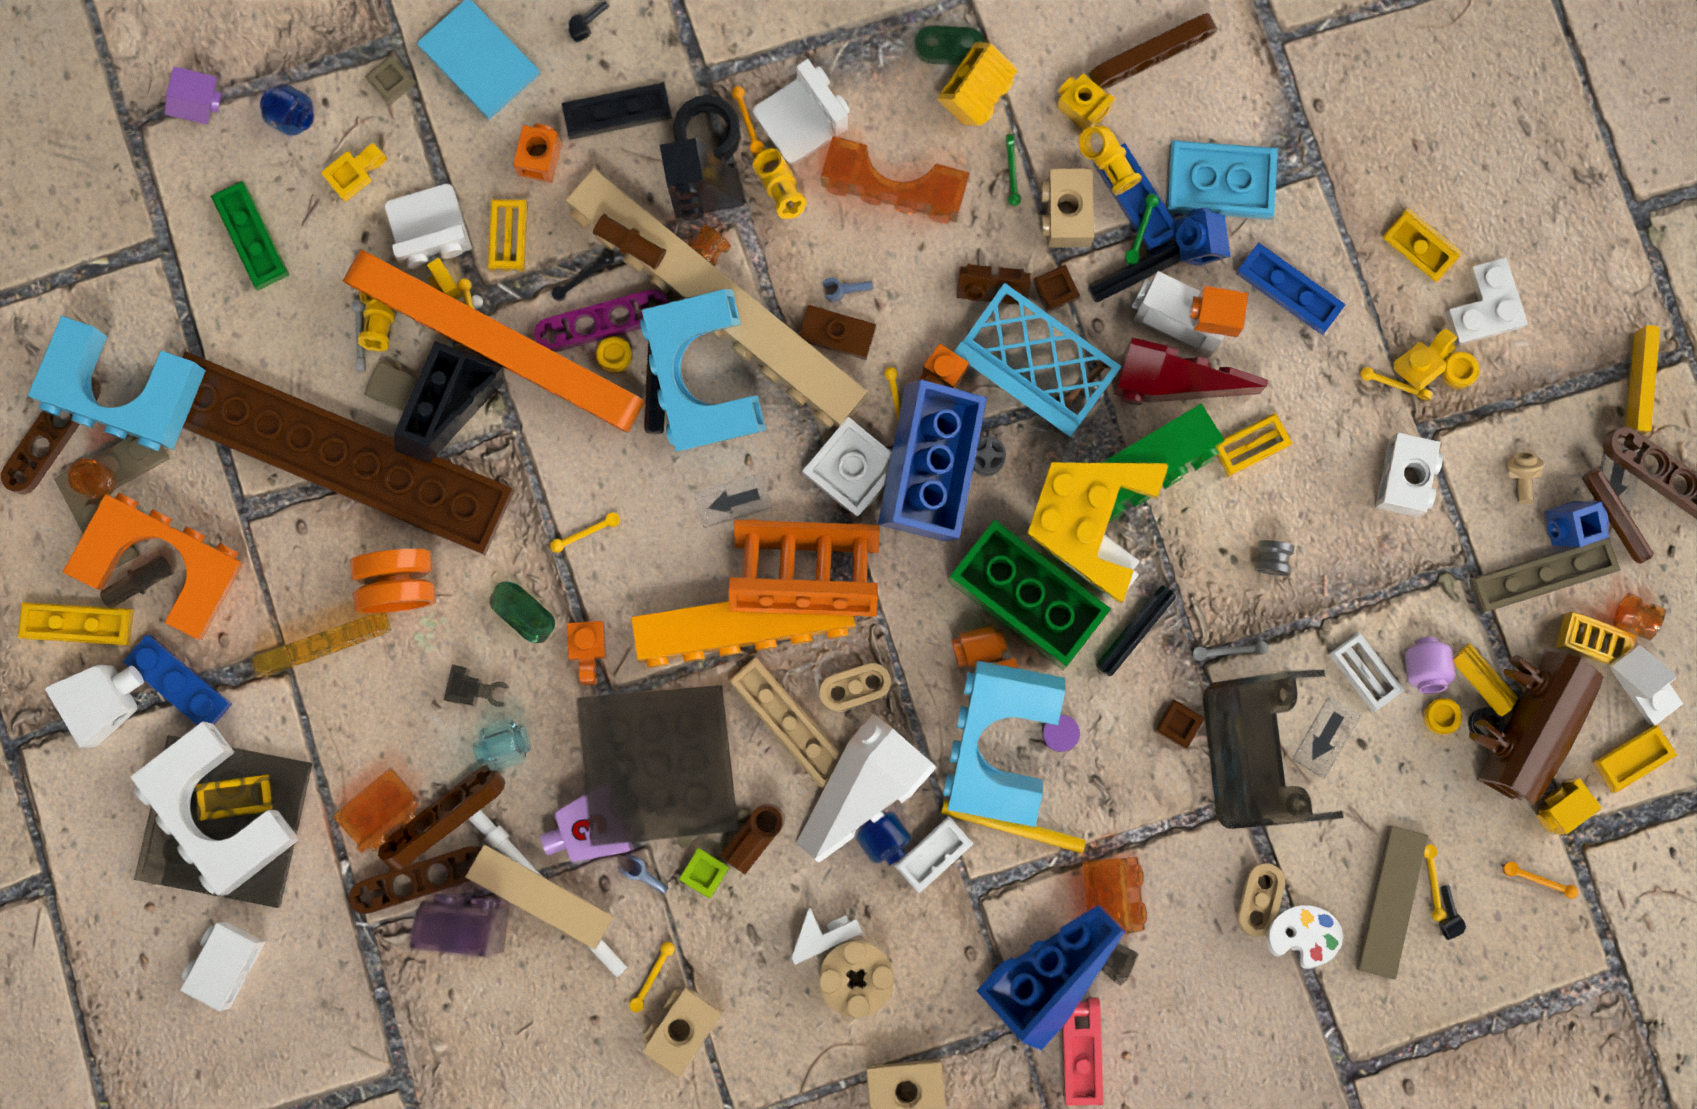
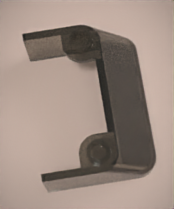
(1248, 751)

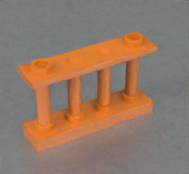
(804, 596)

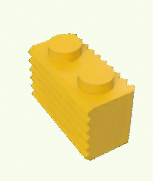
(978, 84)

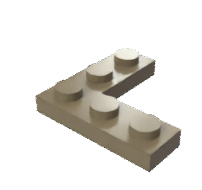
(127, 462)

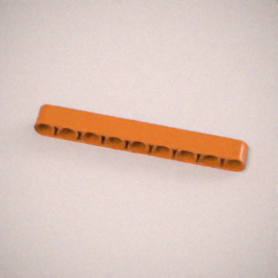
(493, 340)

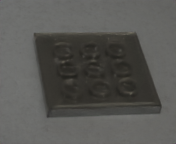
(656, 765)
(289, 779)

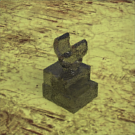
(466, 690)

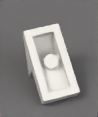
(1647, 683)
(813, 941)

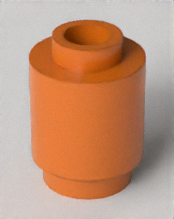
(979, 645)

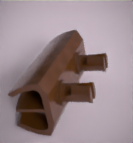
(1541, 727)

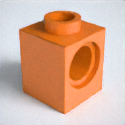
(539, 167)

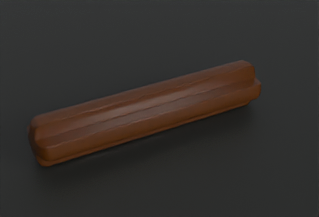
(1618, 516)

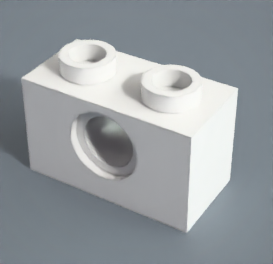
(1395, 491)

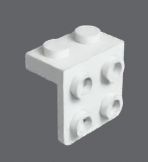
(803, 114)
(427, 226)

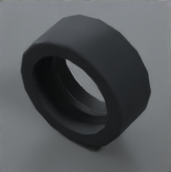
(715, 105)

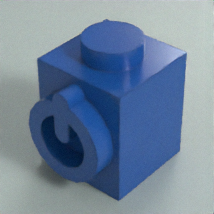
(1202, 237)
(1577, 523)

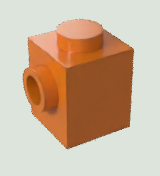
(1219, 311)

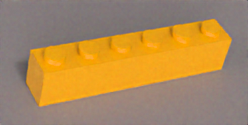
(716, 628)

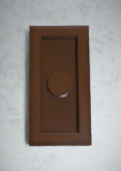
(837, 332)

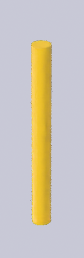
(1035, 833)

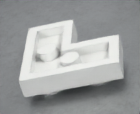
(1497, 305)

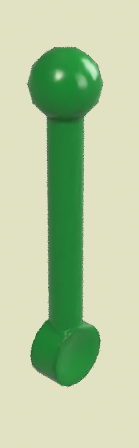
(1014, 198)
(1132, 255)

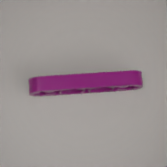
(601, 315)

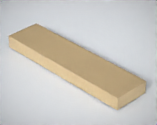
(787, 721)
(539, 896)

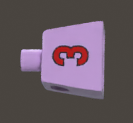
(574, 835)

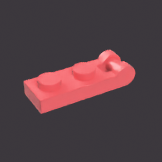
(1083, 1056)

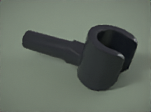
(578, 24)
(1454, 925)

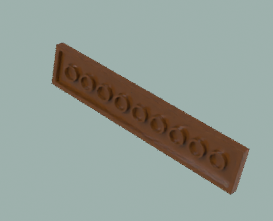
(345, 457)

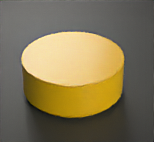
(614, 355)
(1461, 370)
(1442, 716)

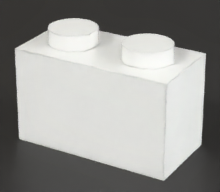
(222, 965)

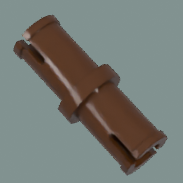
(629, 241)

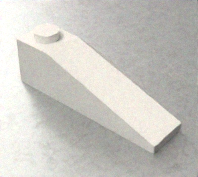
(868, 778)

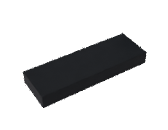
(616, 110)

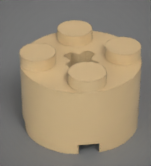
(856, 1000)

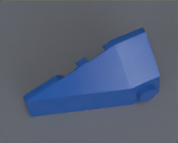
(1048, 981)

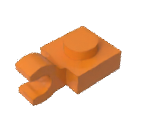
(586, 645)

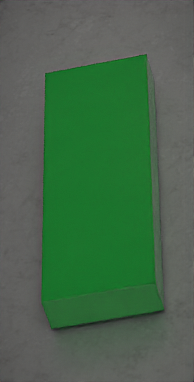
(250, 235)

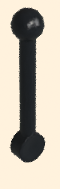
(559, 293)

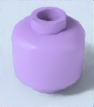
(1430, 665)

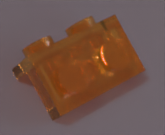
(378, 810)
(1117, 889)

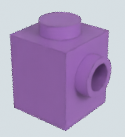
(192, 95)

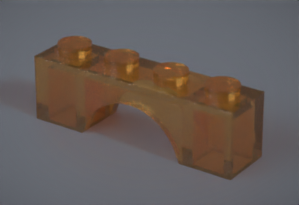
(934, 194)

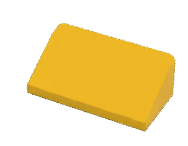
(1422, 245)

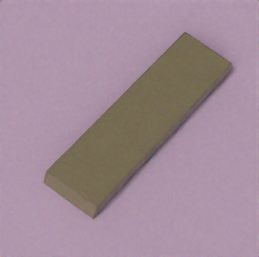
(1544, 575)
(1392, 902)

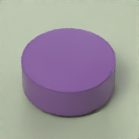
(1061, 736)

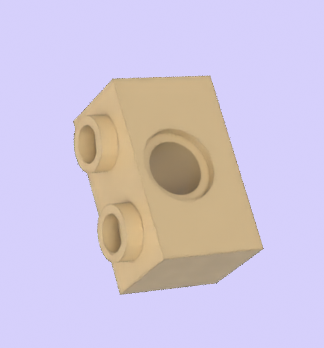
(1074, 187)
(677, 1053)
(925, 1074)

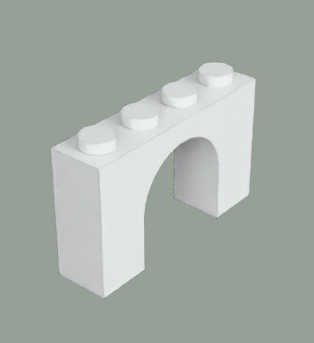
(168, 788)

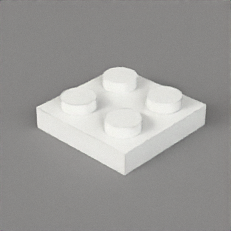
(850, 467)

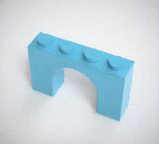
(670, 332)
(153, 417)
(994, 695)

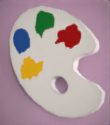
(1315, 935)

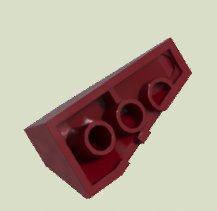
(1157, 375)

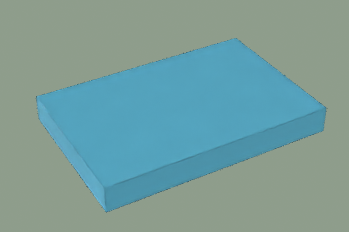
(478, 58)
(1222, 178)

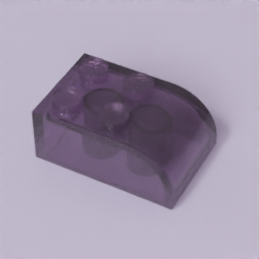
(460, 927)

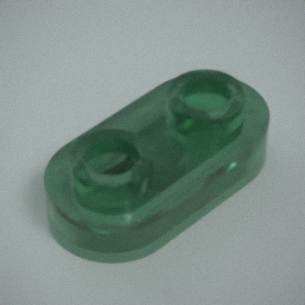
(949, 49)
(522, 612)

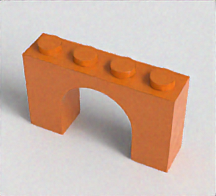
(121, 525)

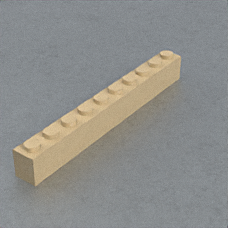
(761, 334)

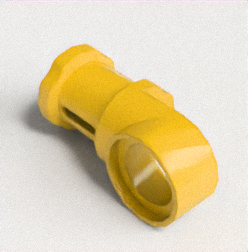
(1109, 158)
(783, 175)
(376, 325)

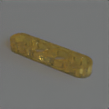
(321, 644)

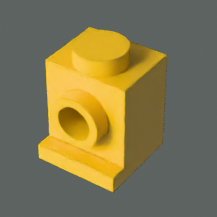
(1084, 113)
(1568, 807)

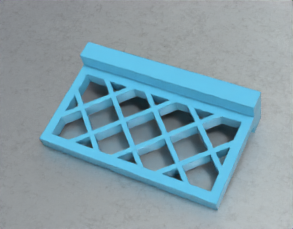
(1018, 385)

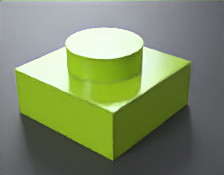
(704, 873)

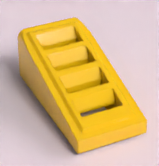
(1568, 632)

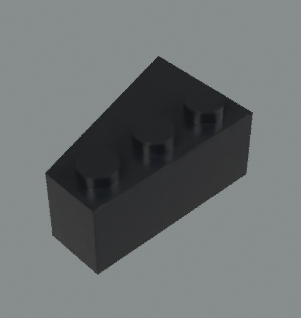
(699, 180)
(444, 400)

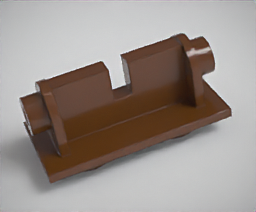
(979, 285)

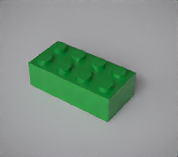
(1180, 444)
(1029, 595)

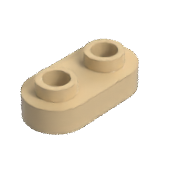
(854, 685)
(1264, 901)

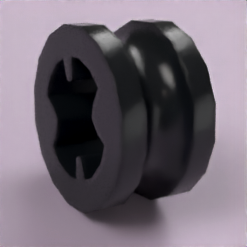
(1499, 722)

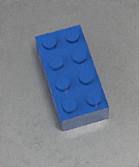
(932, 461)

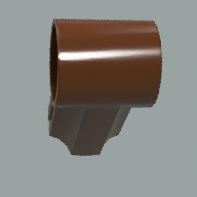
(752, 840)

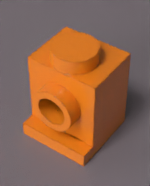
(944, 367)

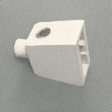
(95, 702)

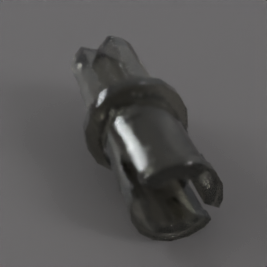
(136, 581)

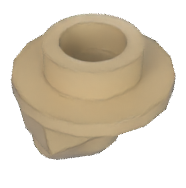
(1525, 467)

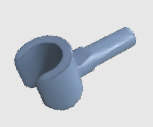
(845, 288)
(640, 873)

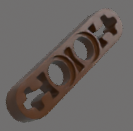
(1153, 51)
(57, 439)
(1667, 466)
(412, 841)
(419, 876)

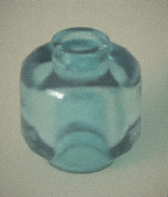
(502, 745)

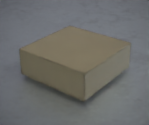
(390, 80)

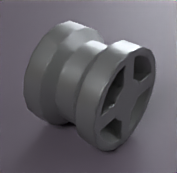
(988, 449)
(1274, 557)

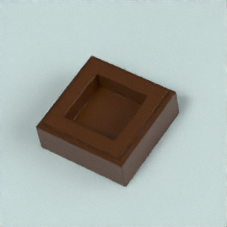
(1056, 288)
(1179, 724)

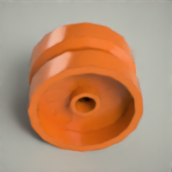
(392, 581)

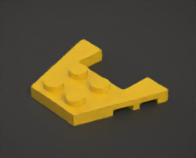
(1077, 510)

